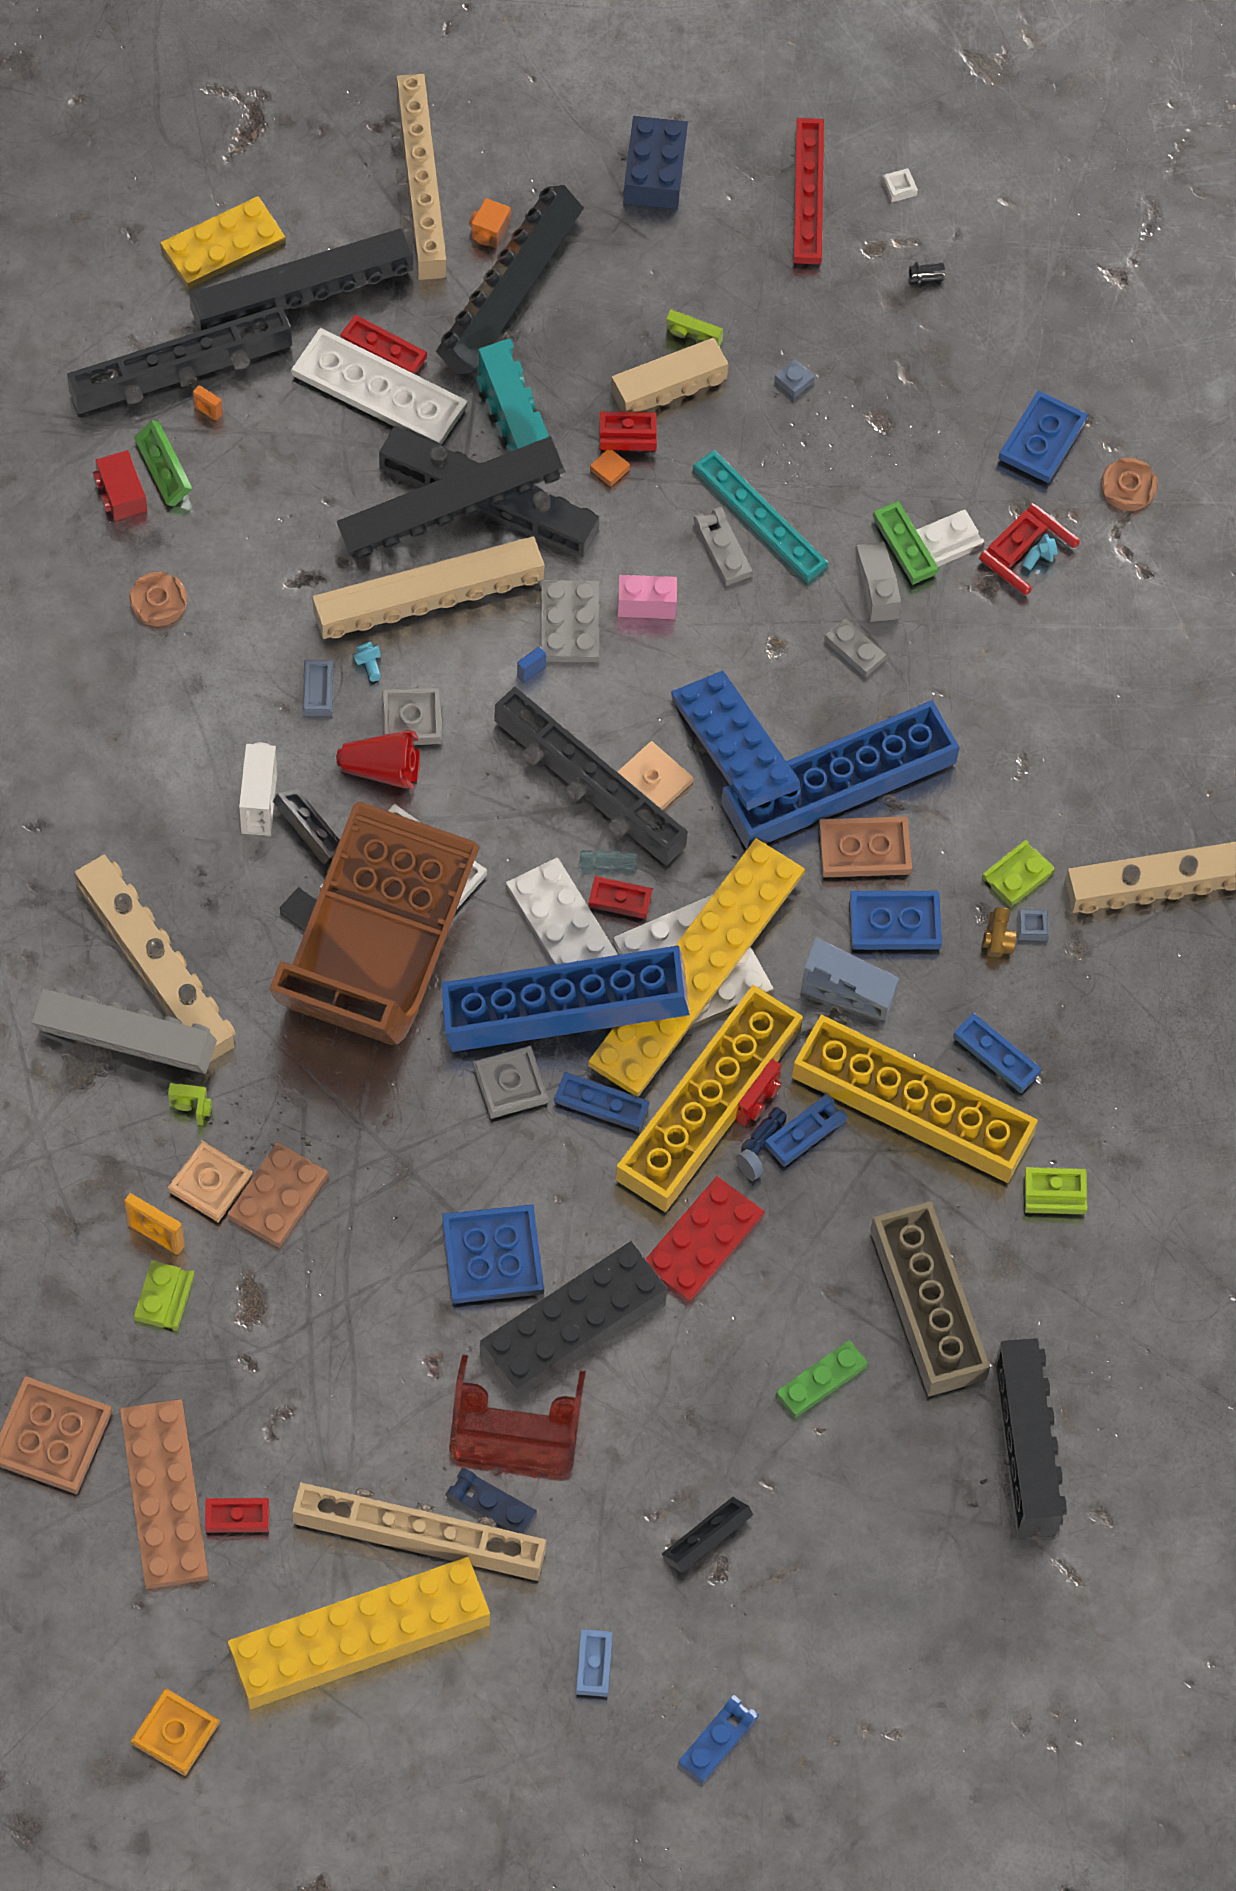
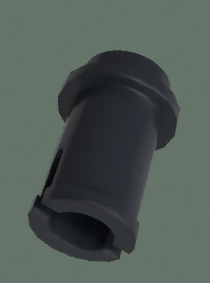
(921, 273)

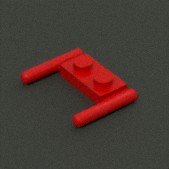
(1018, 540)

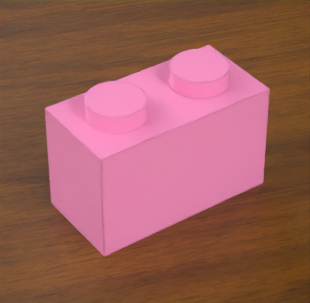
(647, 596)

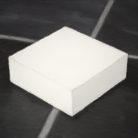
(899, 185)

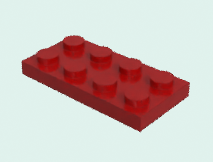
(703, 1239)

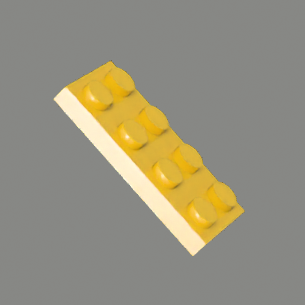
(223, 242)

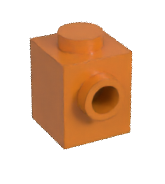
(490, 223)

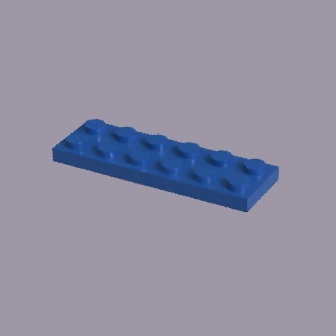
(735, 740)

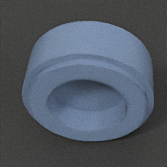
(750, 1164)

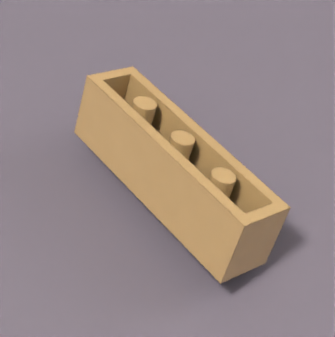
(670, 377)

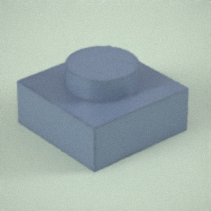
(794, 378)

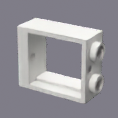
(258, 789)

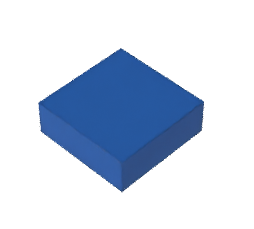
(531, 664)

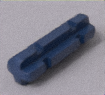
(765, 1130)

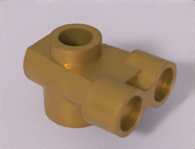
(998, 938)

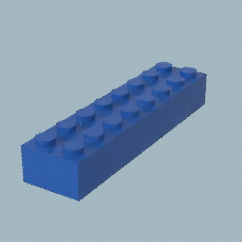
(850, 773)
(565, 998)

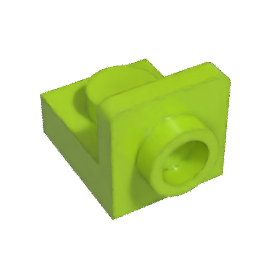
(188, 1097)

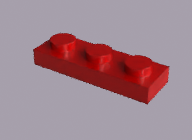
(384, 344)

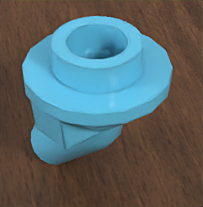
(1046, 548)
(366, 654)

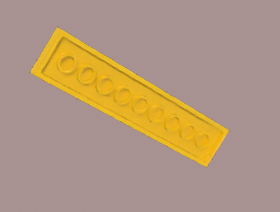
(710, 953)

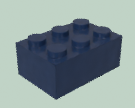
(655, 162)

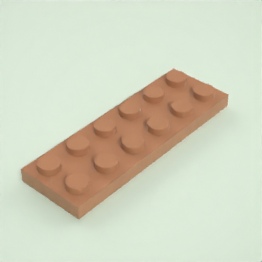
(164, 1494)

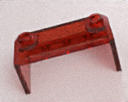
(514, 1437)

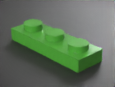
(163, 463)
(905, 542)
(821, 1379)

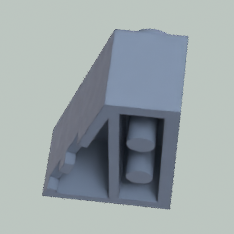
(848, 981)

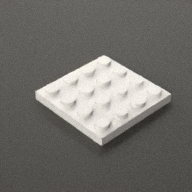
(667, 932)

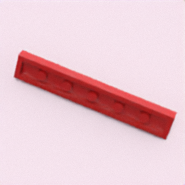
(808, 191)

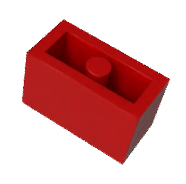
(120, 485)

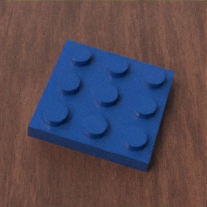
(493, 1253)

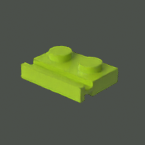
(1018, 873)
(1055, 1190)
(164, 1295)

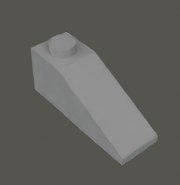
(878, 582)

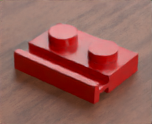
(628, 431)
(765, 1085)

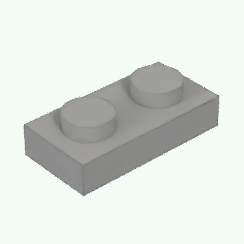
(855, 647)

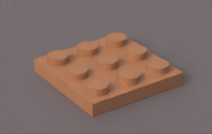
(52, 1434)

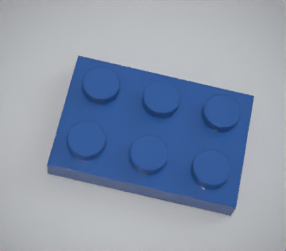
(1043, 436)
(895, 920)

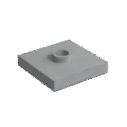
(413, 710)
(510, 1082)

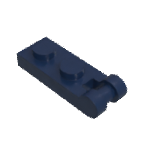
(491, 1503)

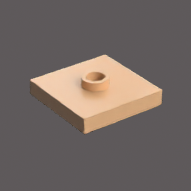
(656, 775)
(210, 1181)

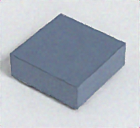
(1033, 925)

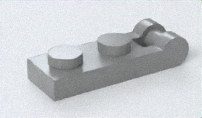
(723, 547)

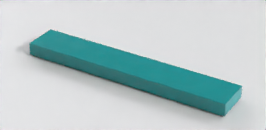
(760, 516)

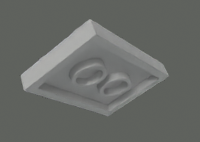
(570, 620)

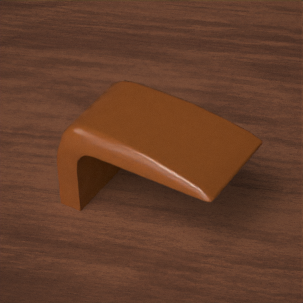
(377, 925)

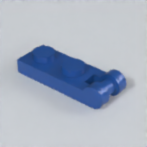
(805, 1130)
(717, 1740)

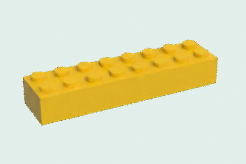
(707, 1098)
(914, 1098)
(359, 1633)

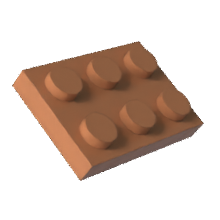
(865, 846)
(278, 1194)

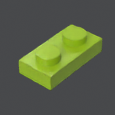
(684, 325)

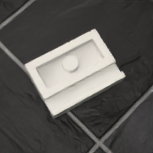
(951, 537)

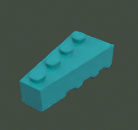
(507, 397)

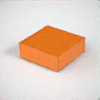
(207, 403)
(610, 467)

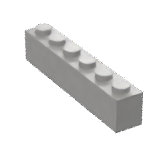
(124, 1030)

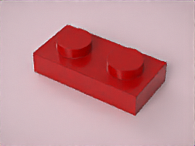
(620, 897)
(237, 1515)

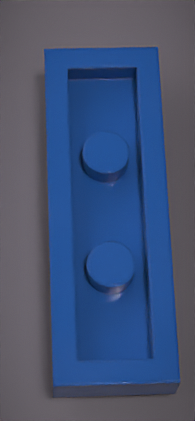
(997, 1052)
(601, 1101)

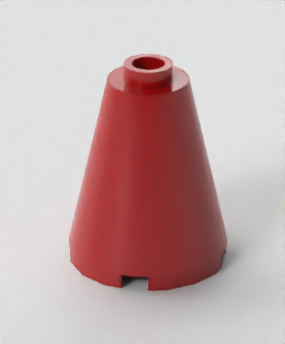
(383, 759)

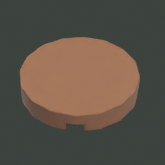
(1129, 484)
(158, 599)

